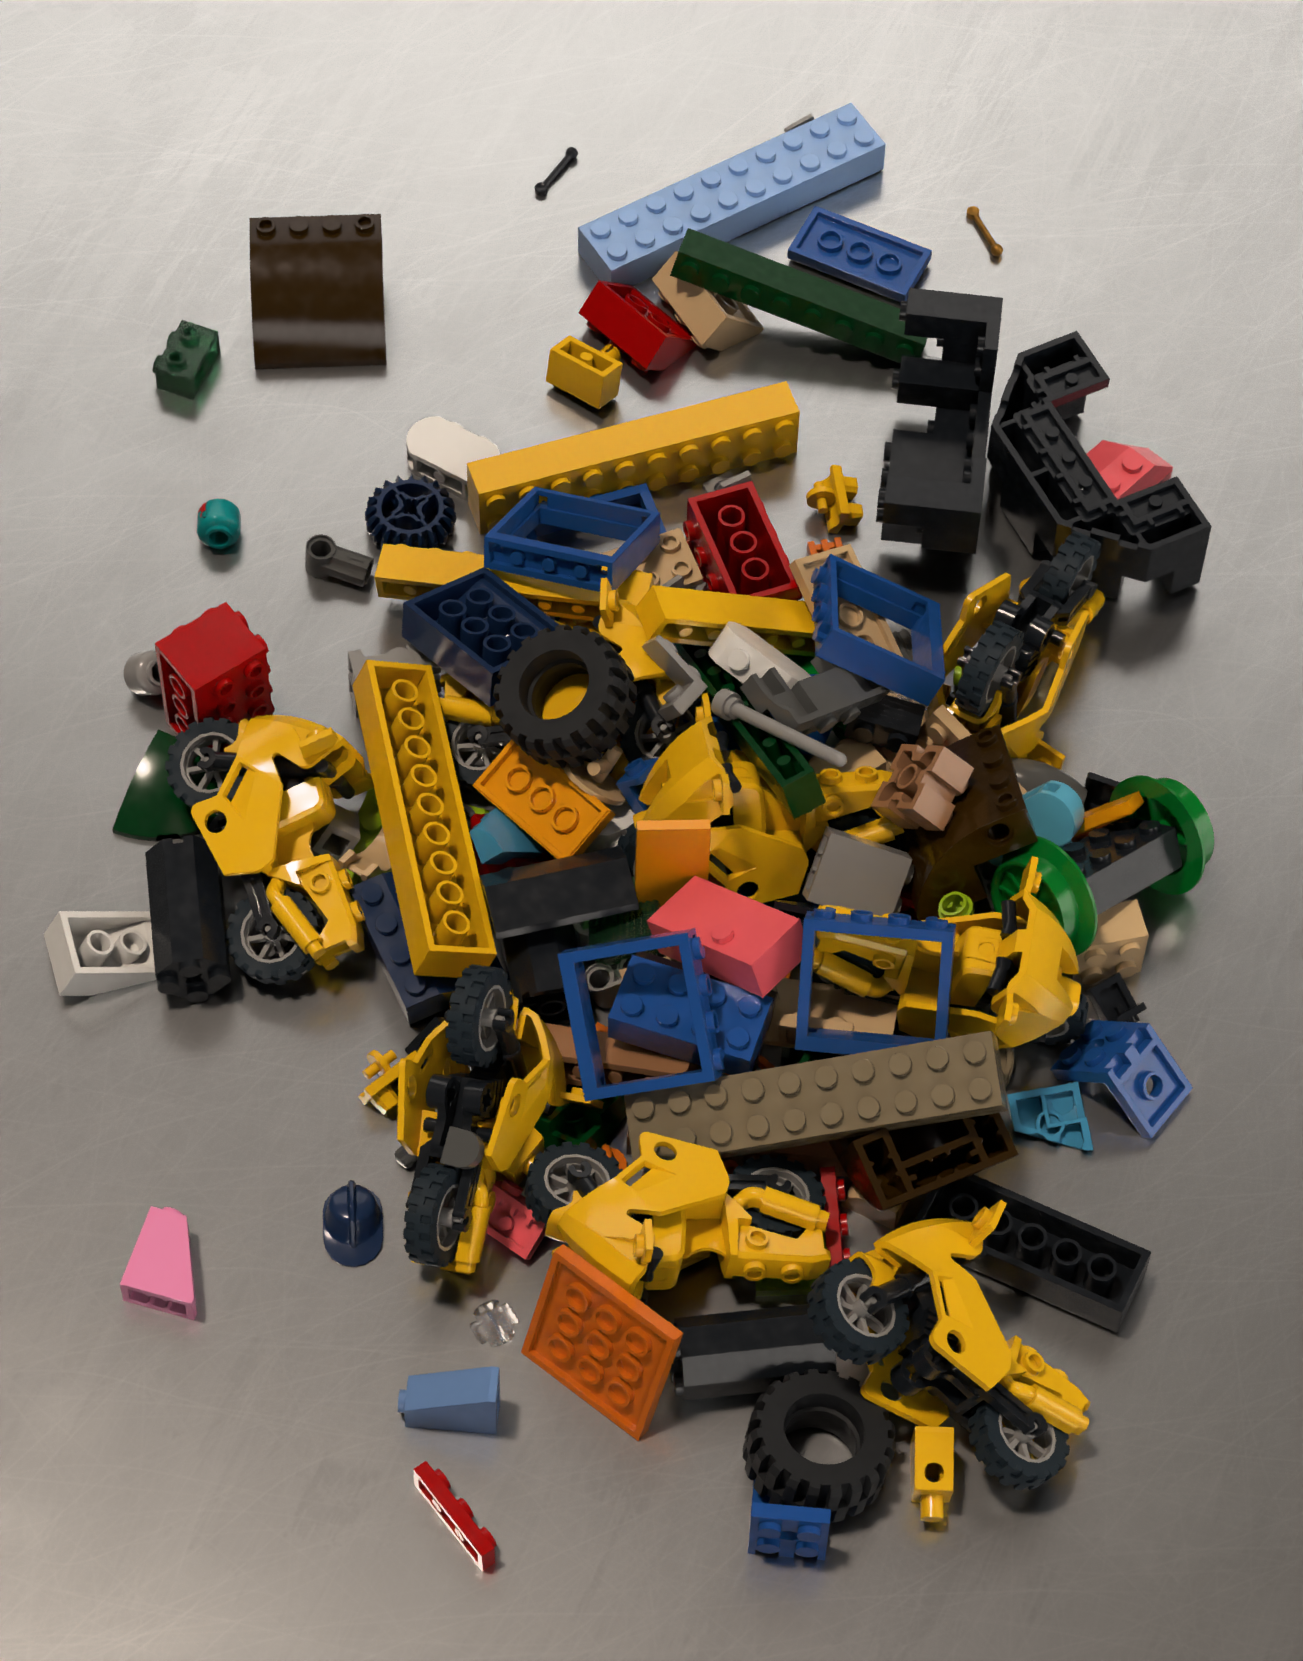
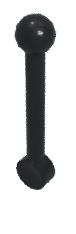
(541, 187)

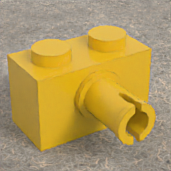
(585, 371)

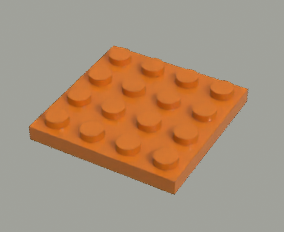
(601, 1342)

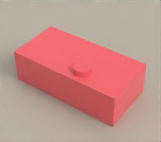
(741, 937)

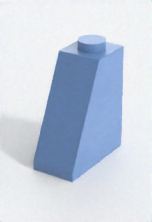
(453, 1400)

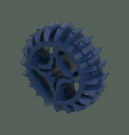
(413, 505)

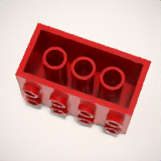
(738, 544)
(214, 671)

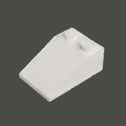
(100, 951)

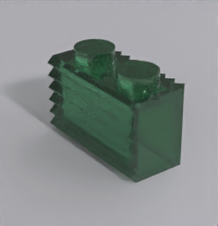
(622, 927)

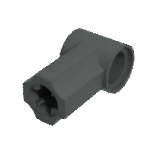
(336, 561)

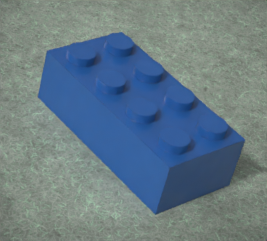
(656, 1015)

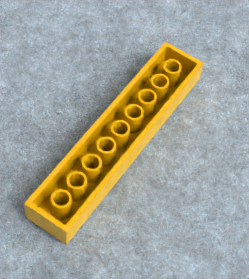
(647, 450)
(423, 819)

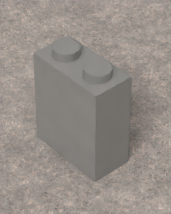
(857, 874)

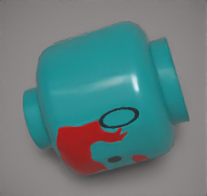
(218, 523)

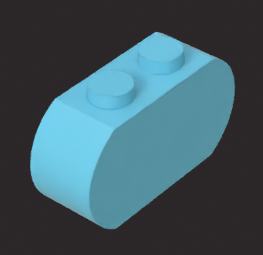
(1055, 813)

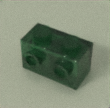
(186, 359)

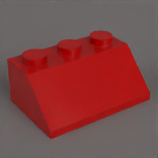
(636, 326)

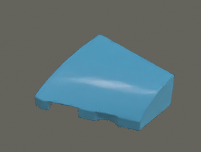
(501, 839)
(1052, 1115)

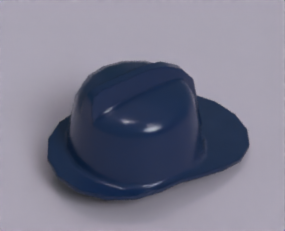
(352, 1225)

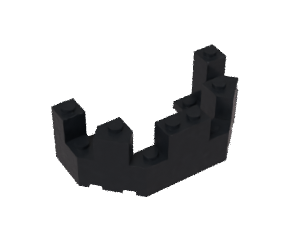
(939, 476)
(1058, 490)

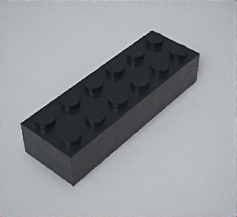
(1047, 1251)

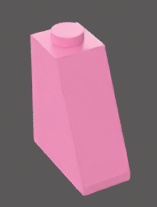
(161, 1265)

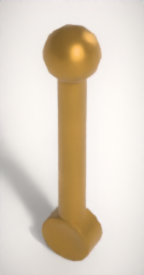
(973, 214)

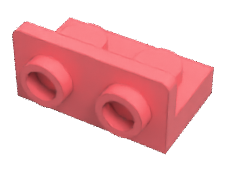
(512, 1221)

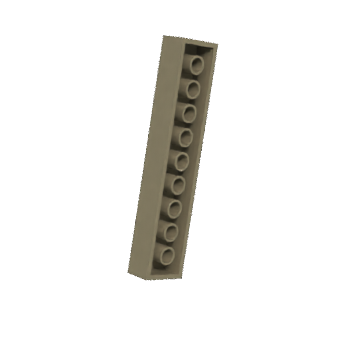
(827, 1098)

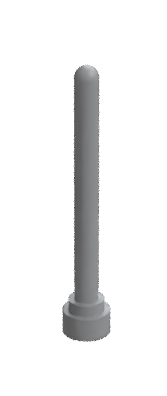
(729, 706)

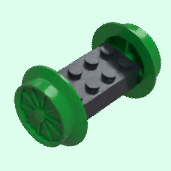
(1155, 847)

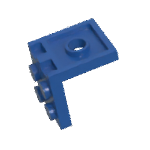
(1124, 1059)
(787, 1529)

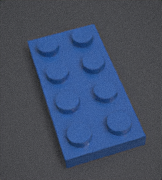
(859, 254)

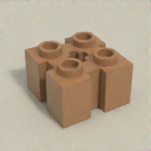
(922, 787)

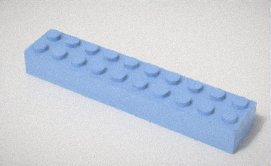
(733, 195)

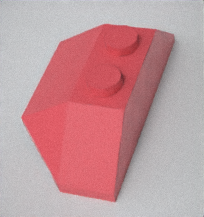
(1128, 467)

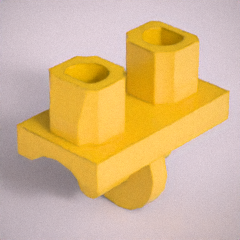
(832, 497)
(379, 1091)

